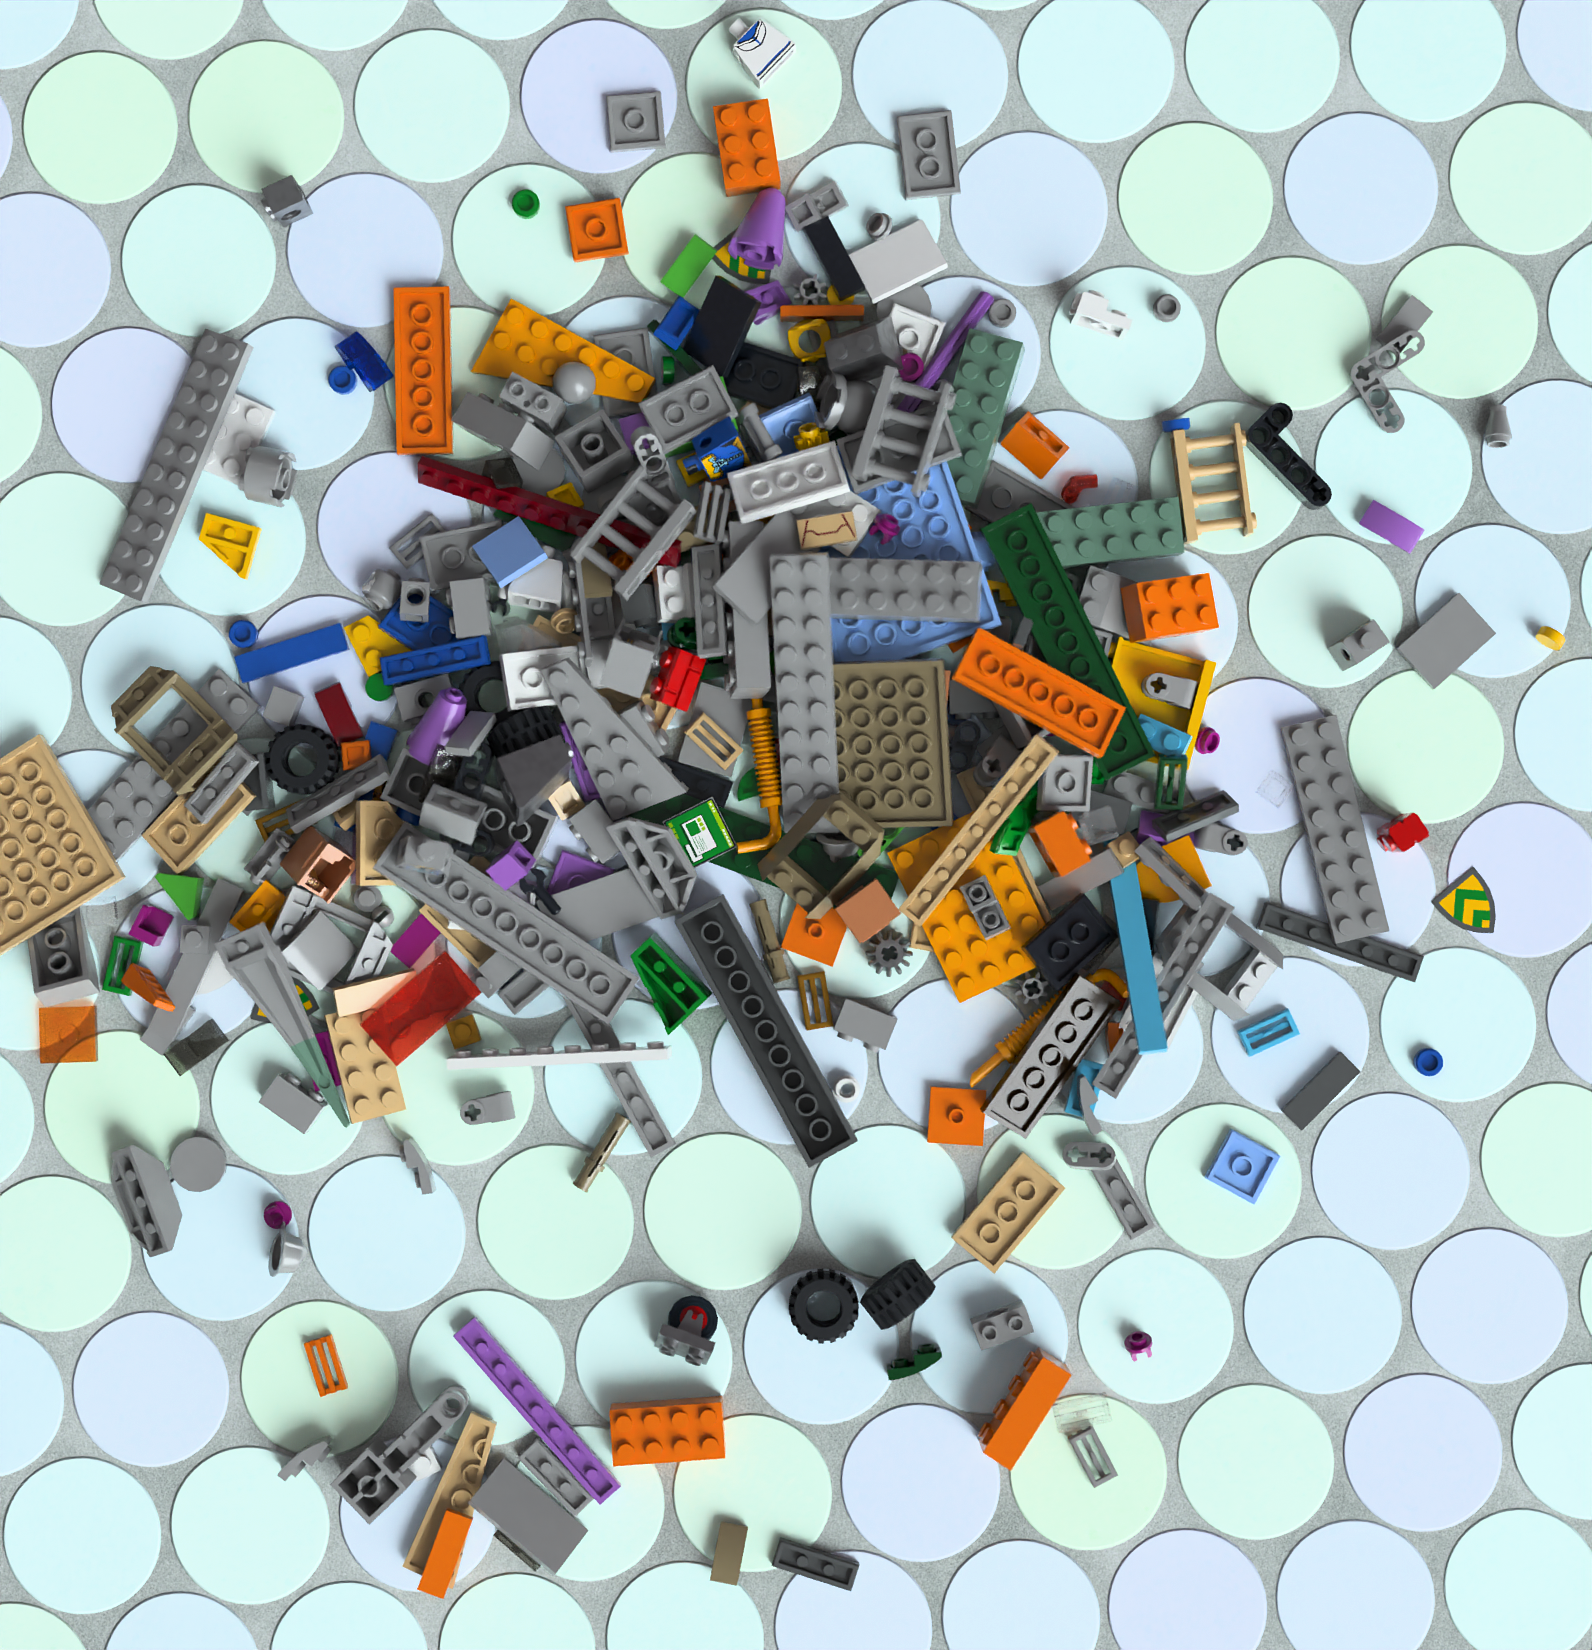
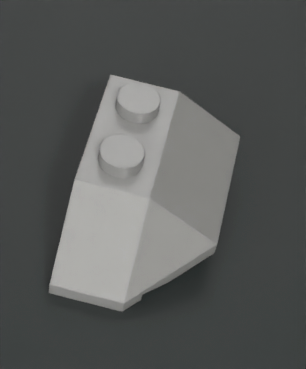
(656, 863)
(146, 1199)

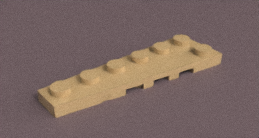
(456, 1488)

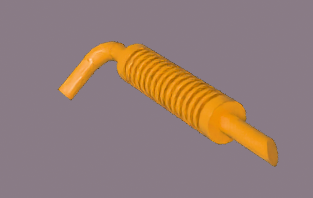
(767, 775)
(1014, 1043)

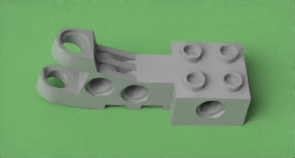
(382, 1470)

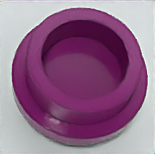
(1207, 740)

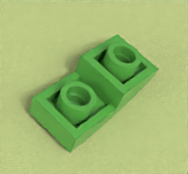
(688, 266)

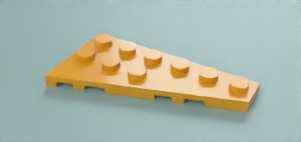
(537, 347)

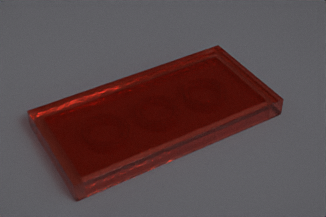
(420, 1008)

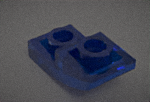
(365, 360)

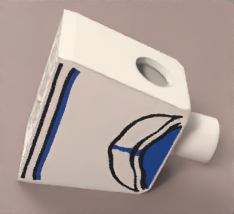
(761, 50)

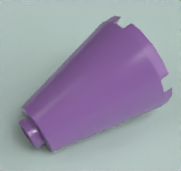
(761, 232)
(437, 724)

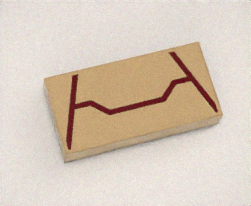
(827, 530)

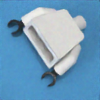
(540, 588)

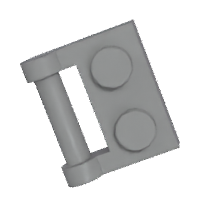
(757, 435)

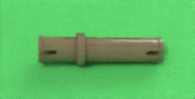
(769, 941)
(602, 1151)

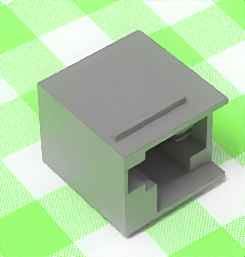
(630, 660)

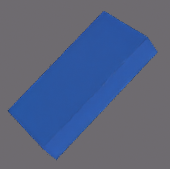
(676, 322)

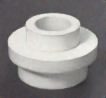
(850, 1097)

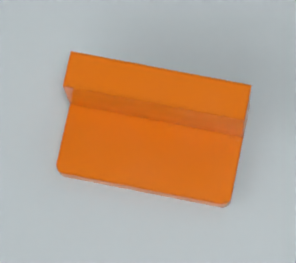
(1034, 445)

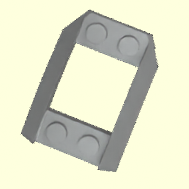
(297, 910)
(1247, 980)

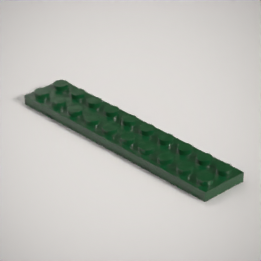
(1062, 626)
(806, 854)

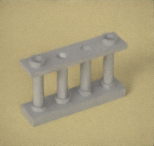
(884, 411)
(643, 559)

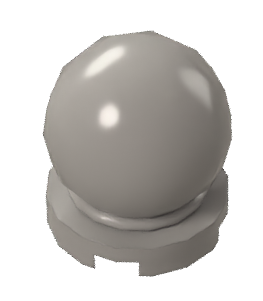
(845, 404)

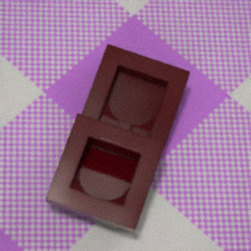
(339, 713)

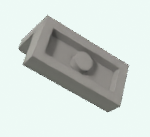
(451, 814)

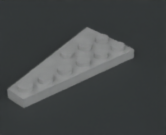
(612, 750)

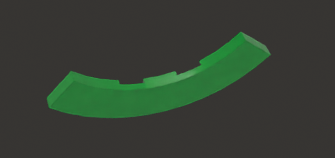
(1014, 828)

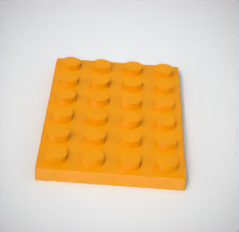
(964, 954)

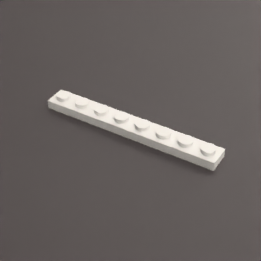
(570, 1055)

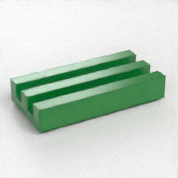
(138, 945)

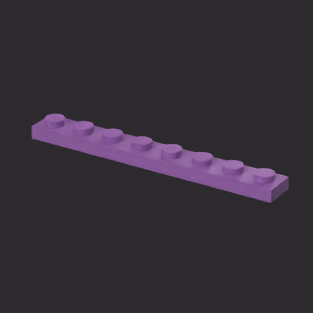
(537, 1410)

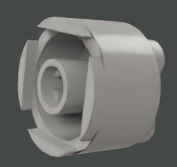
(268, 476)

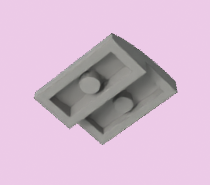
(319, 950)

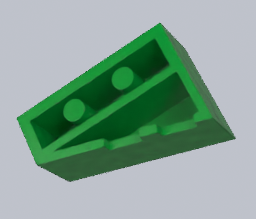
(669, 982)

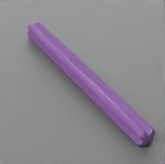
(949, 349)

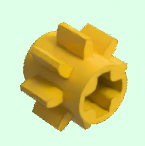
(810, 436)

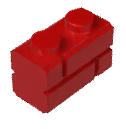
(677, 678)
(1401, 833)

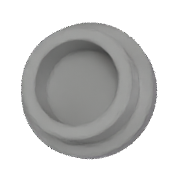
(879, 226)
(1166, 308)
(367, 898)

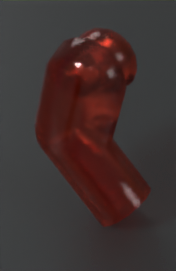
(1075, 486)

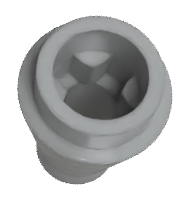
(1498, 428)

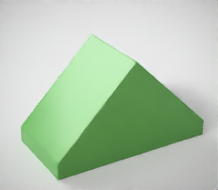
(184, 891)

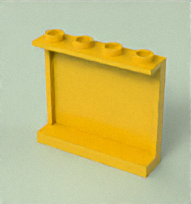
(1136, 661)

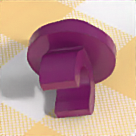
(887, 524)
(277, 1213)
(1138, 1343)

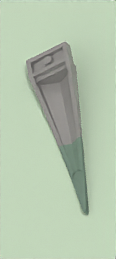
(267, 980)

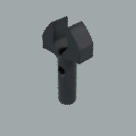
(540, 891)

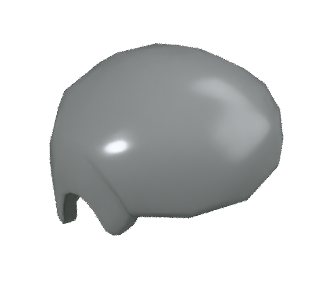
(574, 382)

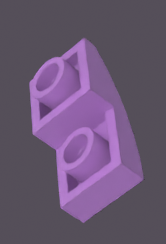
(1391, 526)

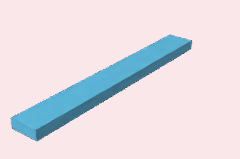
(1137, 961)

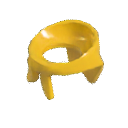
(794, 333)

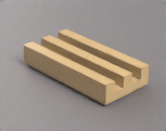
(696, 725)

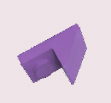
(772, 297)

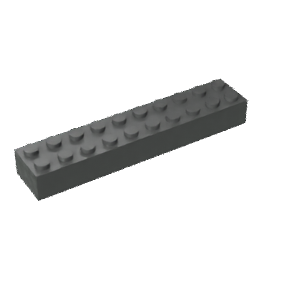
(766, 1030)

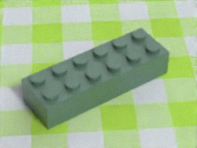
(983, 395)
(1115, 532)

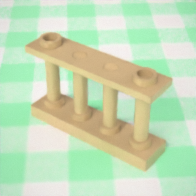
(1186, 473)

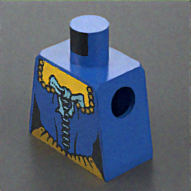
(718, 451)

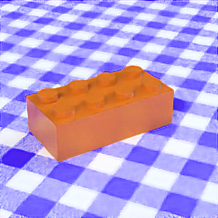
(1023, 1408)
(667, 1431)

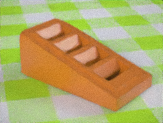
(147, 986)

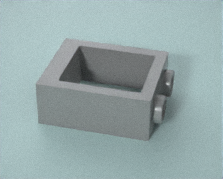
(534, 400)

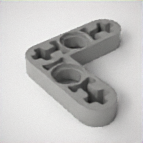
(1376, 382)
(654, 472)

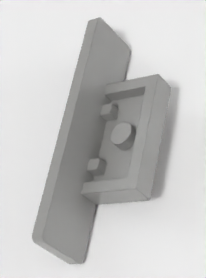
(594, 615)

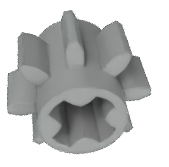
(806, 283)
(1038, 984)

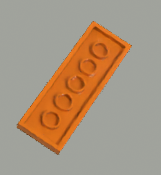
(423, 370)
(1038, 693)

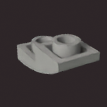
(985, 907)
(415, 1157)
(310, 1454)

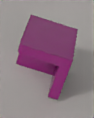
(151, 925)

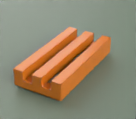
(323, 1391)

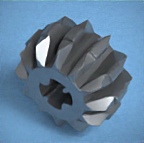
(887, 943)

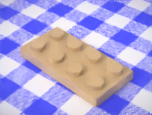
(182, 837)
(364, 1070)
(1008, 1212)

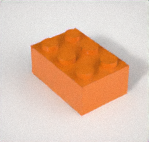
(747, 147)
(1169, 607)
(1060, 844)

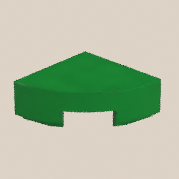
(748, 786)

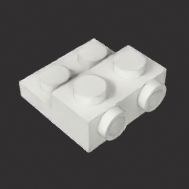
(1091, 313)
(674, 592)

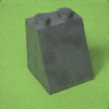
(864, 350)
(533, 775)

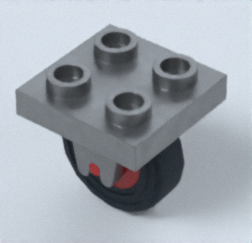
(689, 1330)

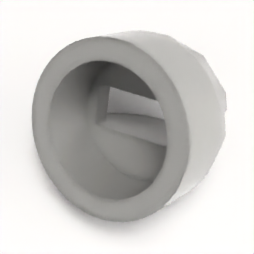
(387, 920)

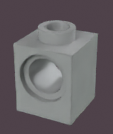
(410, 611)

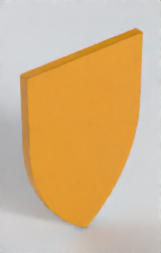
(1187, 857)

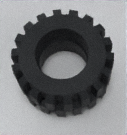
(473, 683)
(523, 730)
(279, 755)
(897, 1294)
(832, 1328)

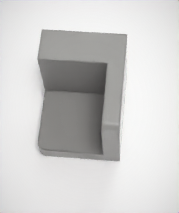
(283, 706)

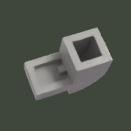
(494, 974)

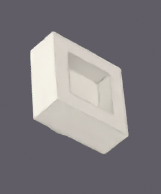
(426, 1465)

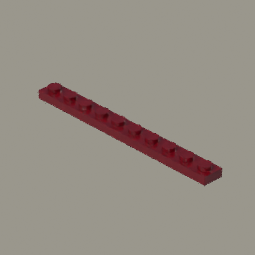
(531, 505)

